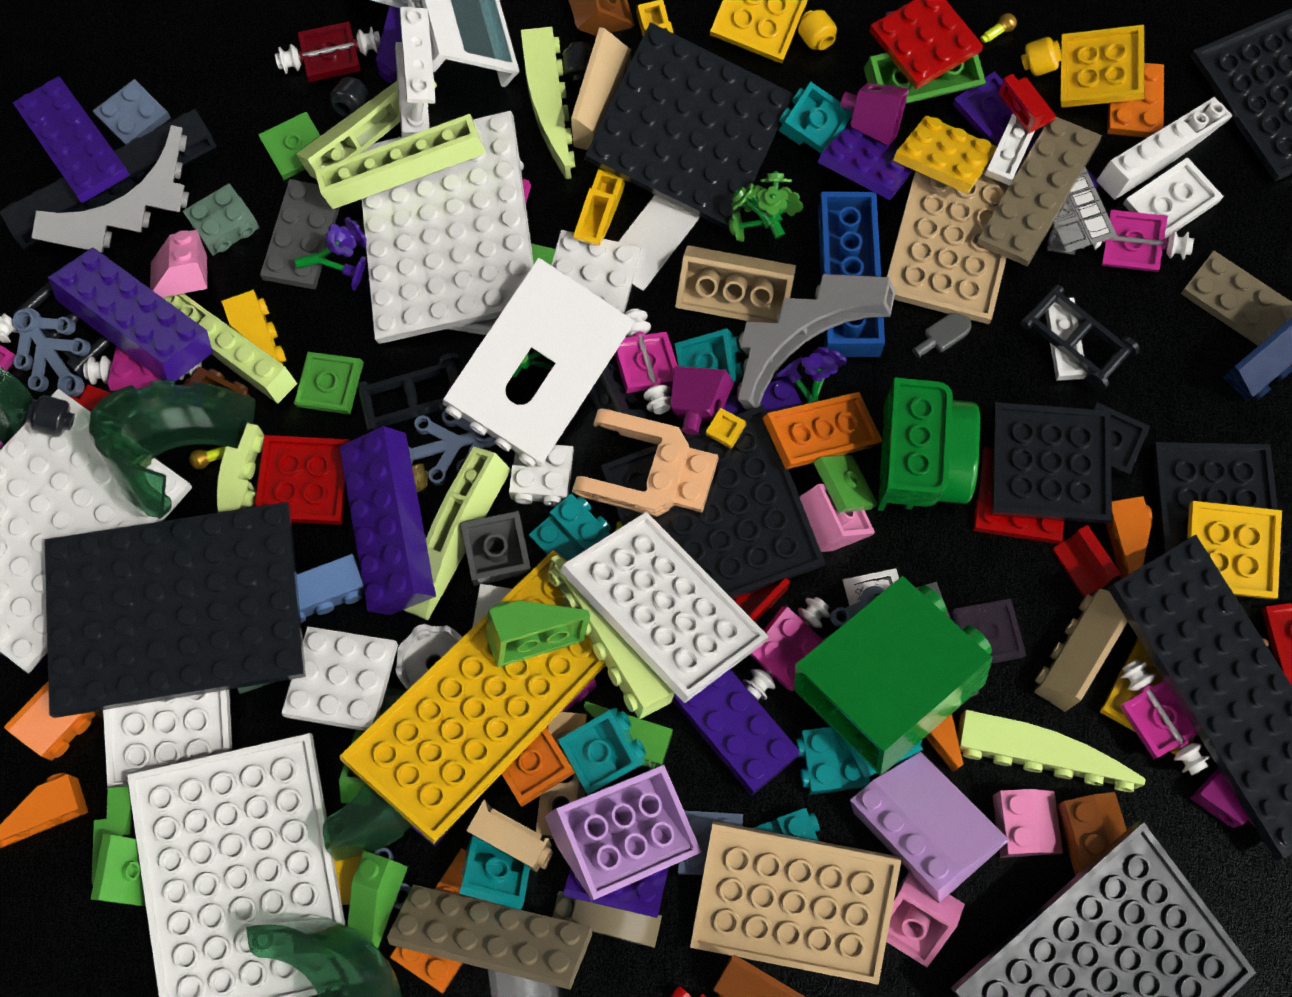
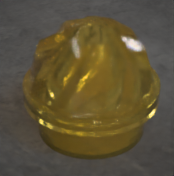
(420, 477)

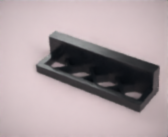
(611, 395)

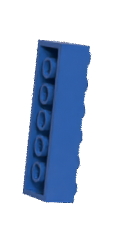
(851, 248)

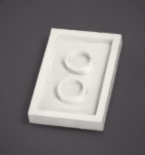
(1178, 193)

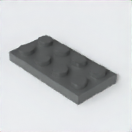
(297, 233)

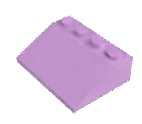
(928, 824)
(623, 832)

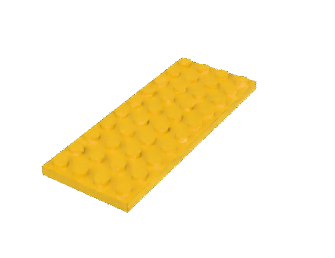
(468, 719)

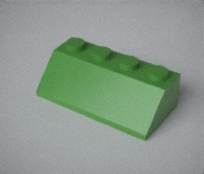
(967, 75)

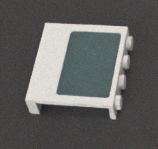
(470, 34)

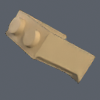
(511, 837)

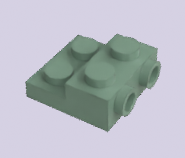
(221, 219)

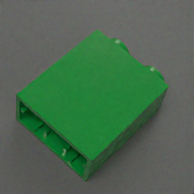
(893, 673)

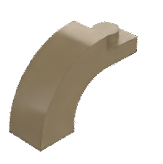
(608, 920)

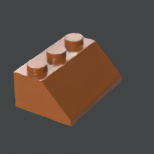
(607, 14)
(1090, 826)
(746, 980)

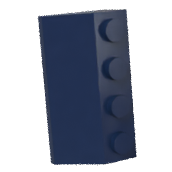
(1263, 365)

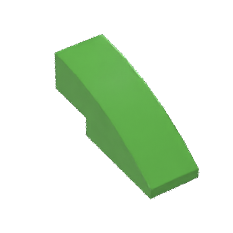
(118, 821)

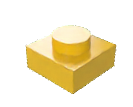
(726, 428)

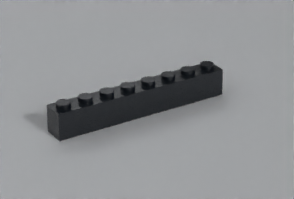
(137, 157)

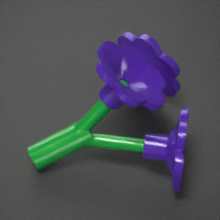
(340, 241)
(819, 365)

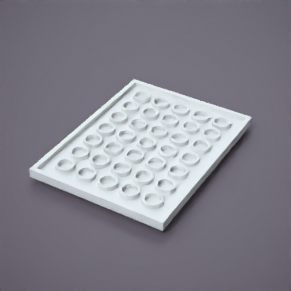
(450, 241)
(51, 492)
(227, 850)

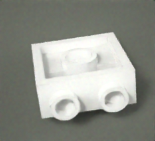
(544, 483)

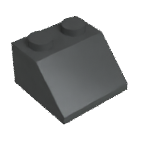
(495, 548)

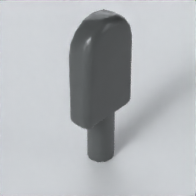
(944, 334)

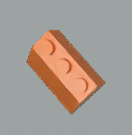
(44, 733)

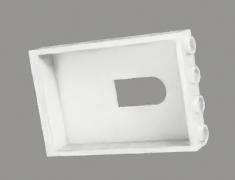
(563, 325)

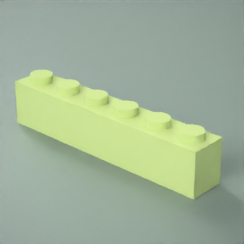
(400, 161)

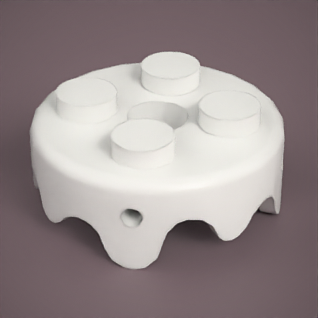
(420, 647)

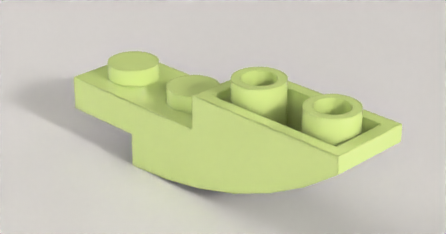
(236, 468)

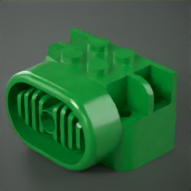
(928, 446)

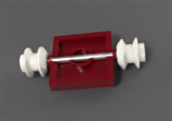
(328, 51)

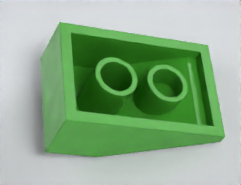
(531, 629)

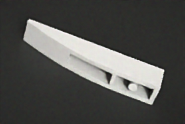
(1162, 148)

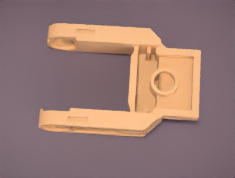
(677, 473)

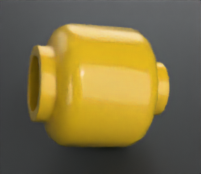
(817, 29)
(1042, 56)

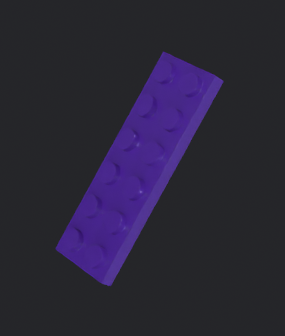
(991, 115)
(71, 139)

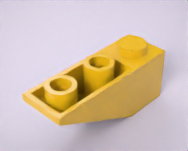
(248, 318)

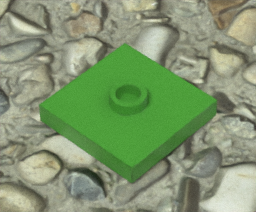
(286, 141)
(328, 383)
(845, 483)
(118, 872)

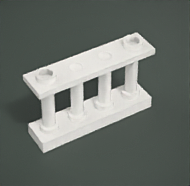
(414, 70)

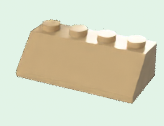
(601, 80)
(733, 285)
(1082, 652)

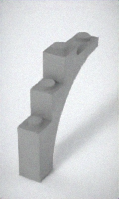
(128, 212)
(799, 320)

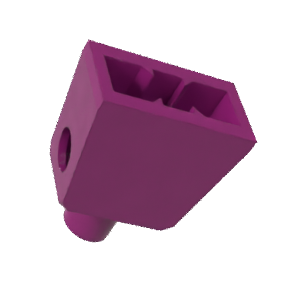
(877, 110)
(699, 395)
(1219, 799)

